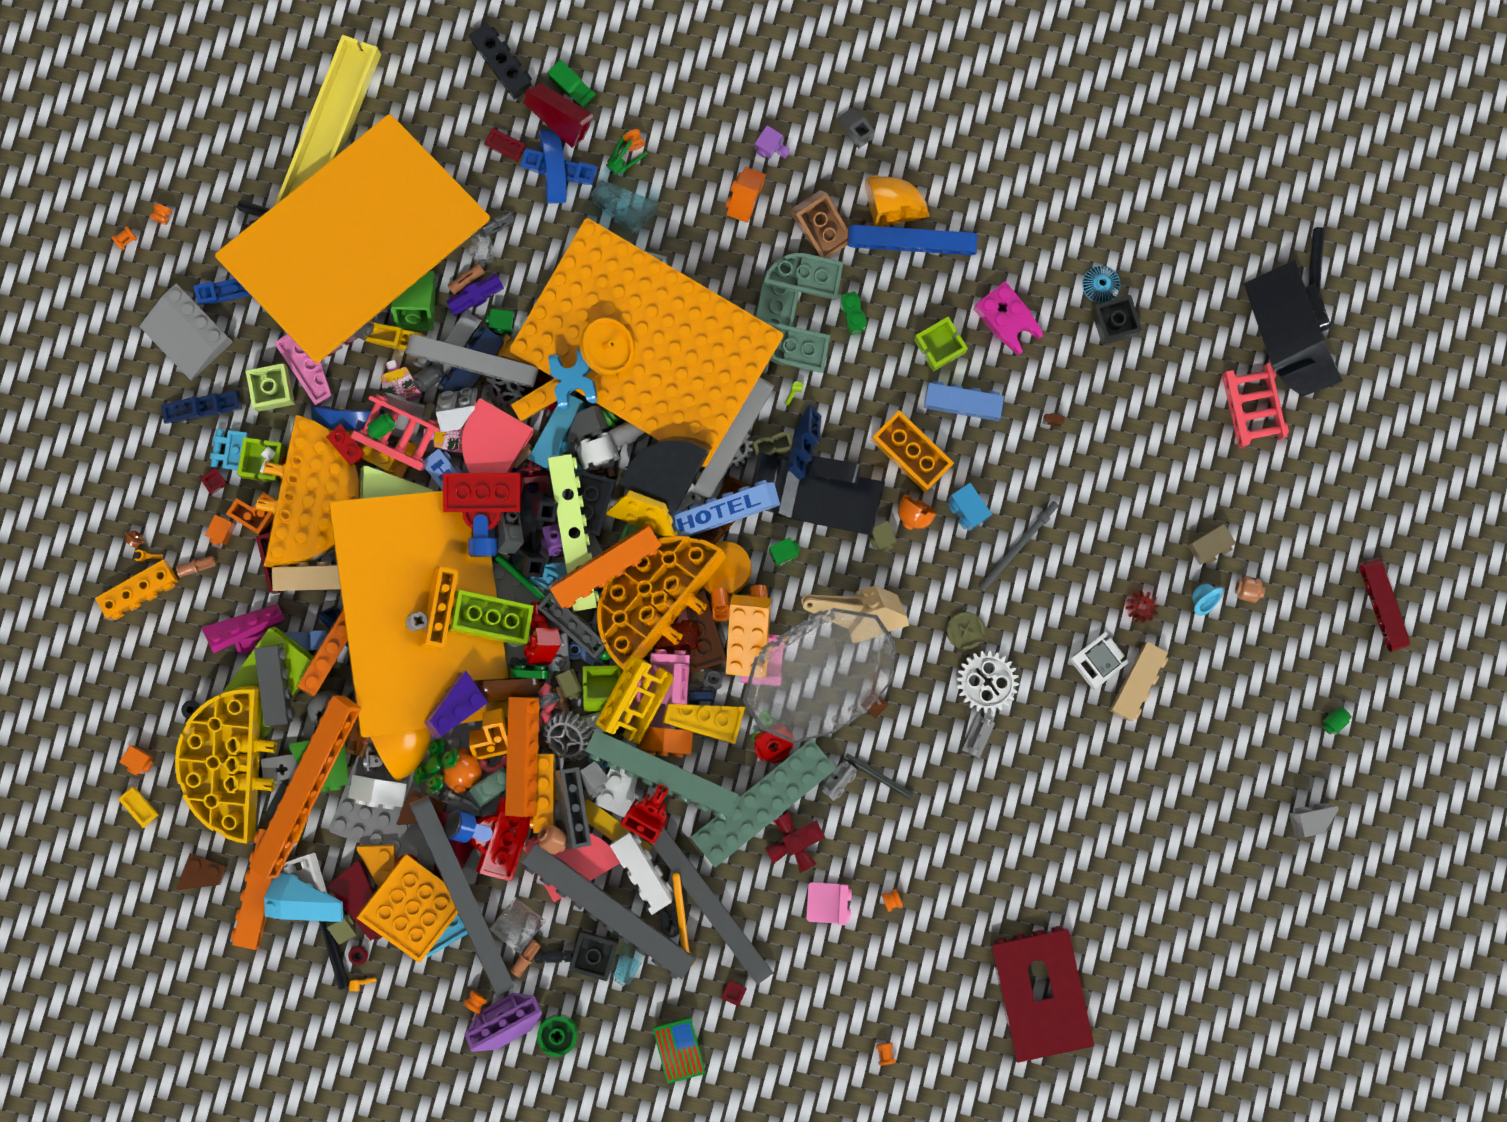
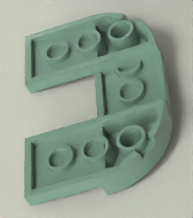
(778, 304)

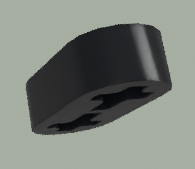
(665, 921)

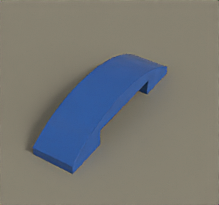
(554, 167)
(575, 173)
(219, 292)
(347, 418)

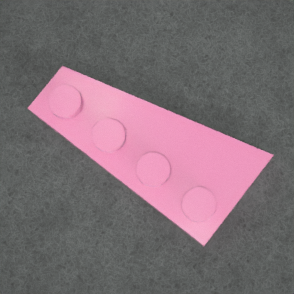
(307, 372)

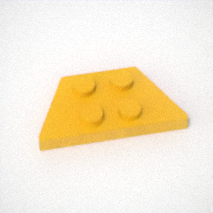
(643, 511)

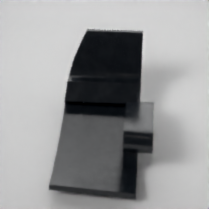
(1293, 328)
(827, 494)

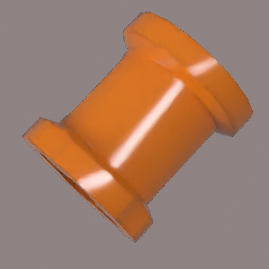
(124, 238)
(885, 1053)

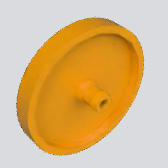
(606, 346)
(734, 570)

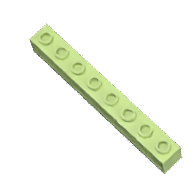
(570, 516)

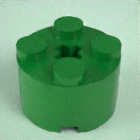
(548, 1041)

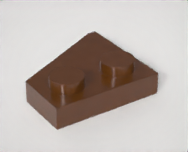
(406, 815)
(201, 873)

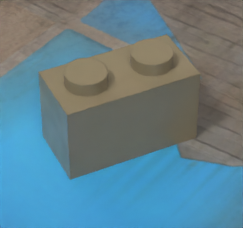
(1212, 544)

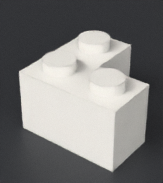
(375, 791)

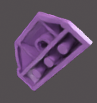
(503, 1022)

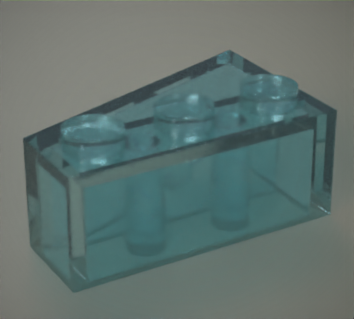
(624, 206)

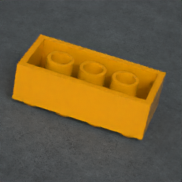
(912, 451)
(746, 632)

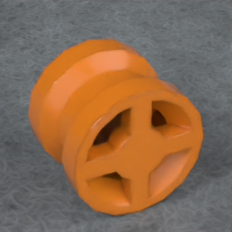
(634, 136)
(160, 214)
(892, 900)
(475, 1001)

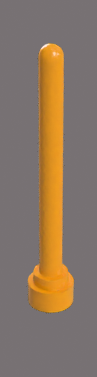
(680, 912)

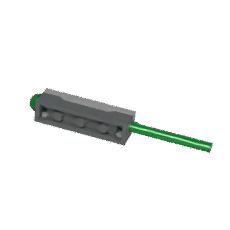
(564, 618)

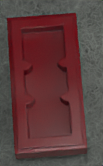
(505, 145)

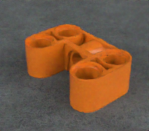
(721, 600)

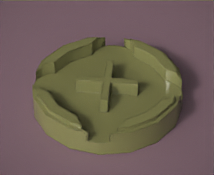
(965, 630)

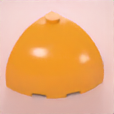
(894, 201)
(402, 751)

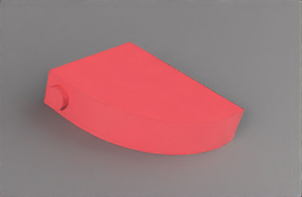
(493, 440)
(588, 860)

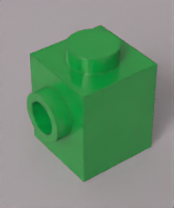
(500, 321)

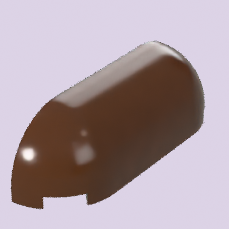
(501, 689)

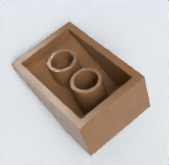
(821, 224)

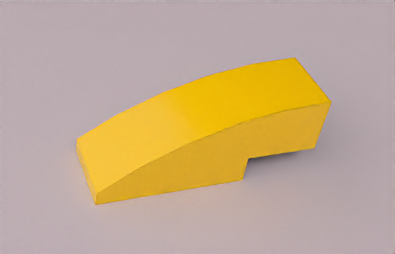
(390, 336)

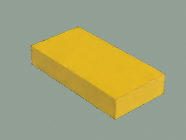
(138, 806)

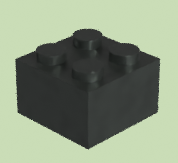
(1116, 320)
(593, 955)

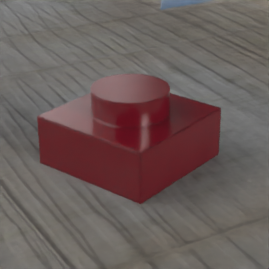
(213, 481)
(734, 993)

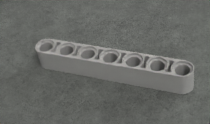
(471, 360)
(733, 439)

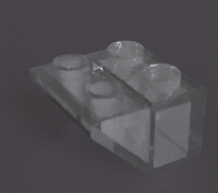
(517, 925)

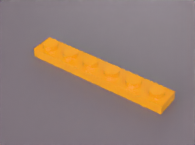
(540, 398)

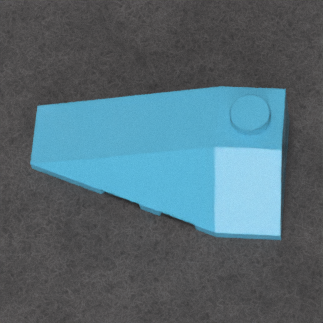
(295, 900)

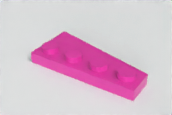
(240, 627)

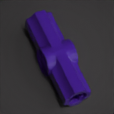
(475, 294)

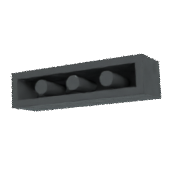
(274, 685)
(572, 807)

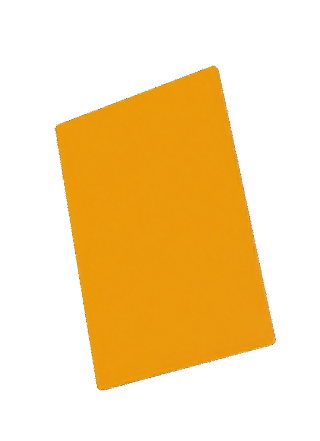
(352, 238)
(691, 346)
(386, 574)

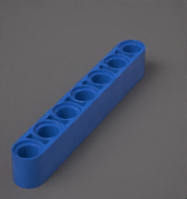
(912, 240)

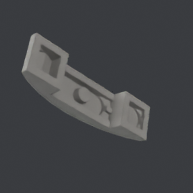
(460, 336)

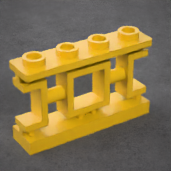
(624, 694)

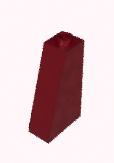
(559, 113)
(355, 890)

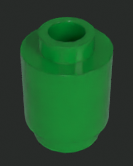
(381, 426)
(1336, 720)

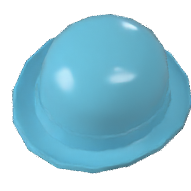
(1206, 598)

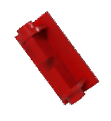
(345, 445)

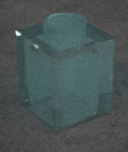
(626, 970)

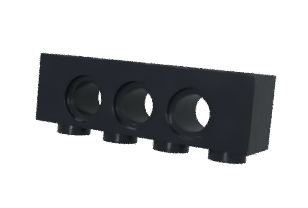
(480, 39)

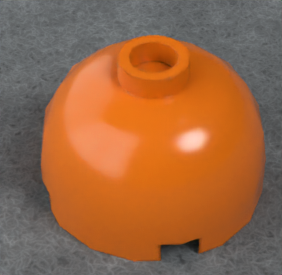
(915, 513)

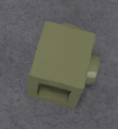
(883, 537)
(342, 930)

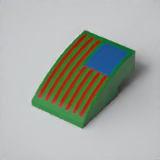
(679, 1050)

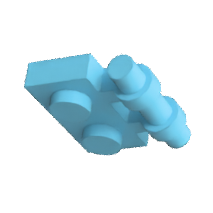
(232, 450)

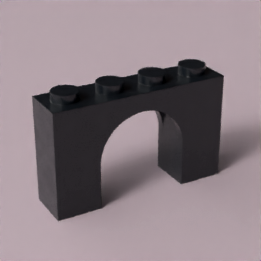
(535, 507)

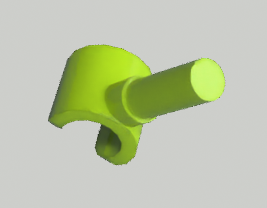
(796, 387)

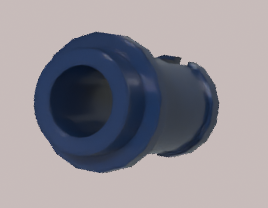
(701, 695)

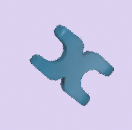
(572, 379)

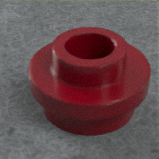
(352, 958)

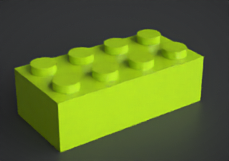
(491, 618)

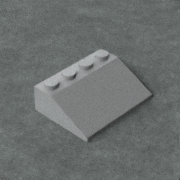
(185, 332)

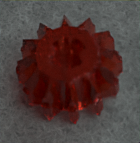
(1138, 612)

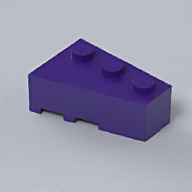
(455, 706)

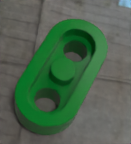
(537, 672)

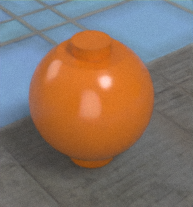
(464, 774)

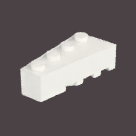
(642, 871)

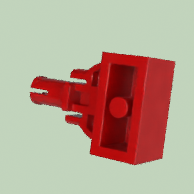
(543, 641)
(646, 816)

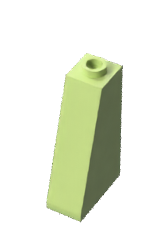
(380, 484)

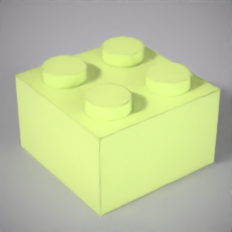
(270, 387)

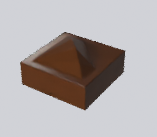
(1053, 419)
(879, 705)

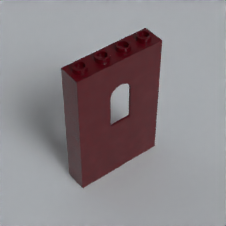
(1049, 1024)

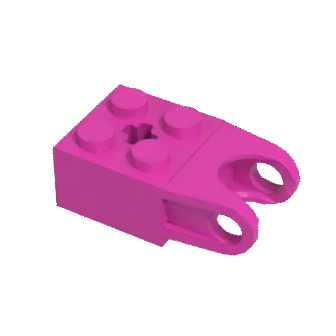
(1007, 324)

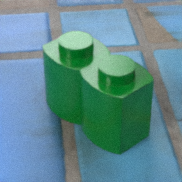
(850, 308)

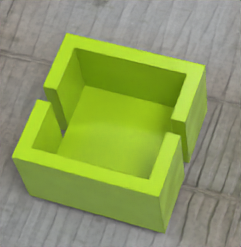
(939, 344)
(251, 459)
(598, 685)

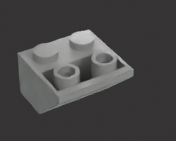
(455, 408)
(1313, 821)

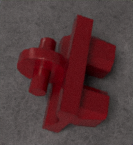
(540, 478)

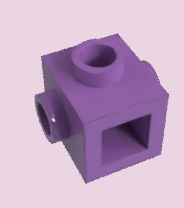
(552, 540)

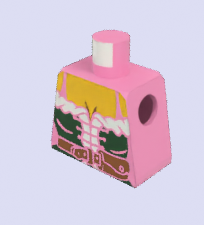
(399, 382)
(448, 440)

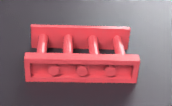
(1240, 418)
(399, 451)

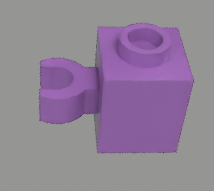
(769, 143)

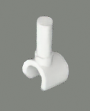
(268, 454)

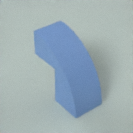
(308, 640)

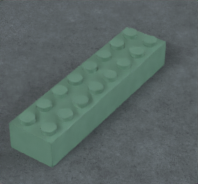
(657, 771)
(764, 802)

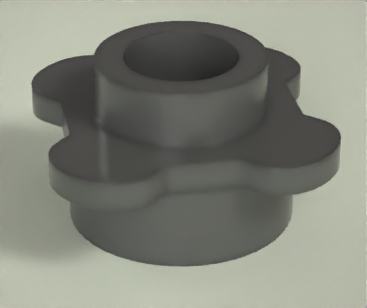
(717, 682)

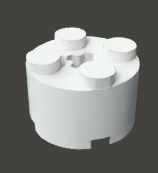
(597, 452)

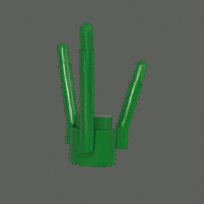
(616, 163)

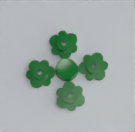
(434, 764)

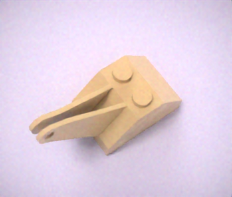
(868, 600)

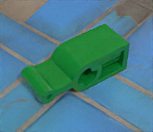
(570, 84)

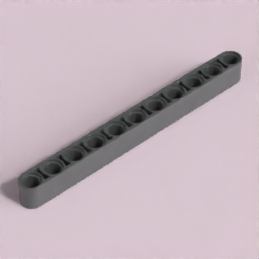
(461, 895)
(712, 908)

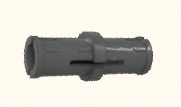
(496, 224)

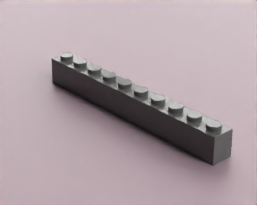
(610, 911)

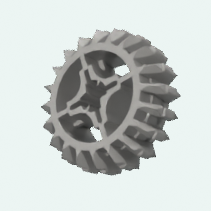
(563, 739)

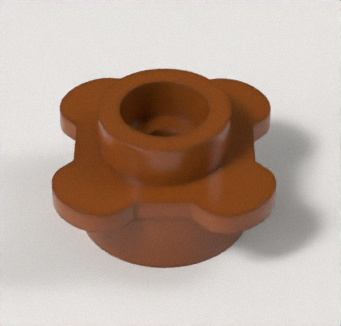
(134, 539)

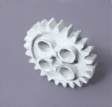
(974, 693)

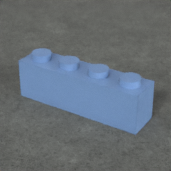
(963, 401)

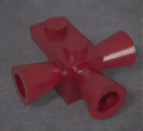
(795, 842)

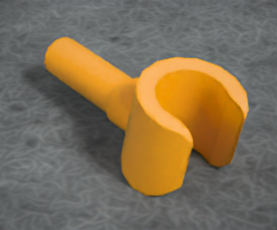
(145, 556)
(354, 985)

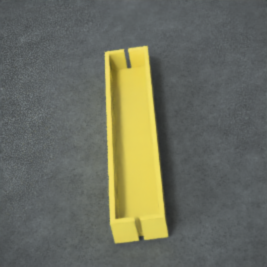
(333, 111)

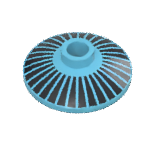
(1097, 292)

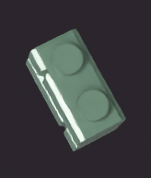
(488, 788)

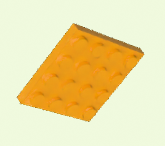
(410, 908)

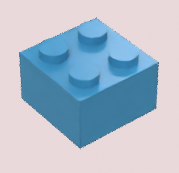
(968, 507)

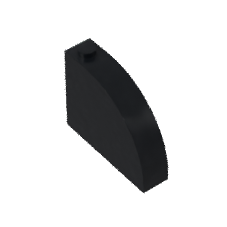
(666, 470)

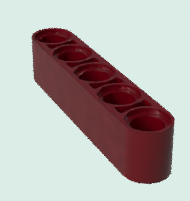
(1384, 604)

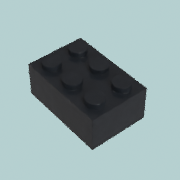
(596, 497)

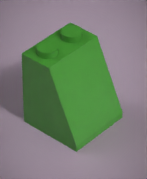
(416, 305)
(338, 775)

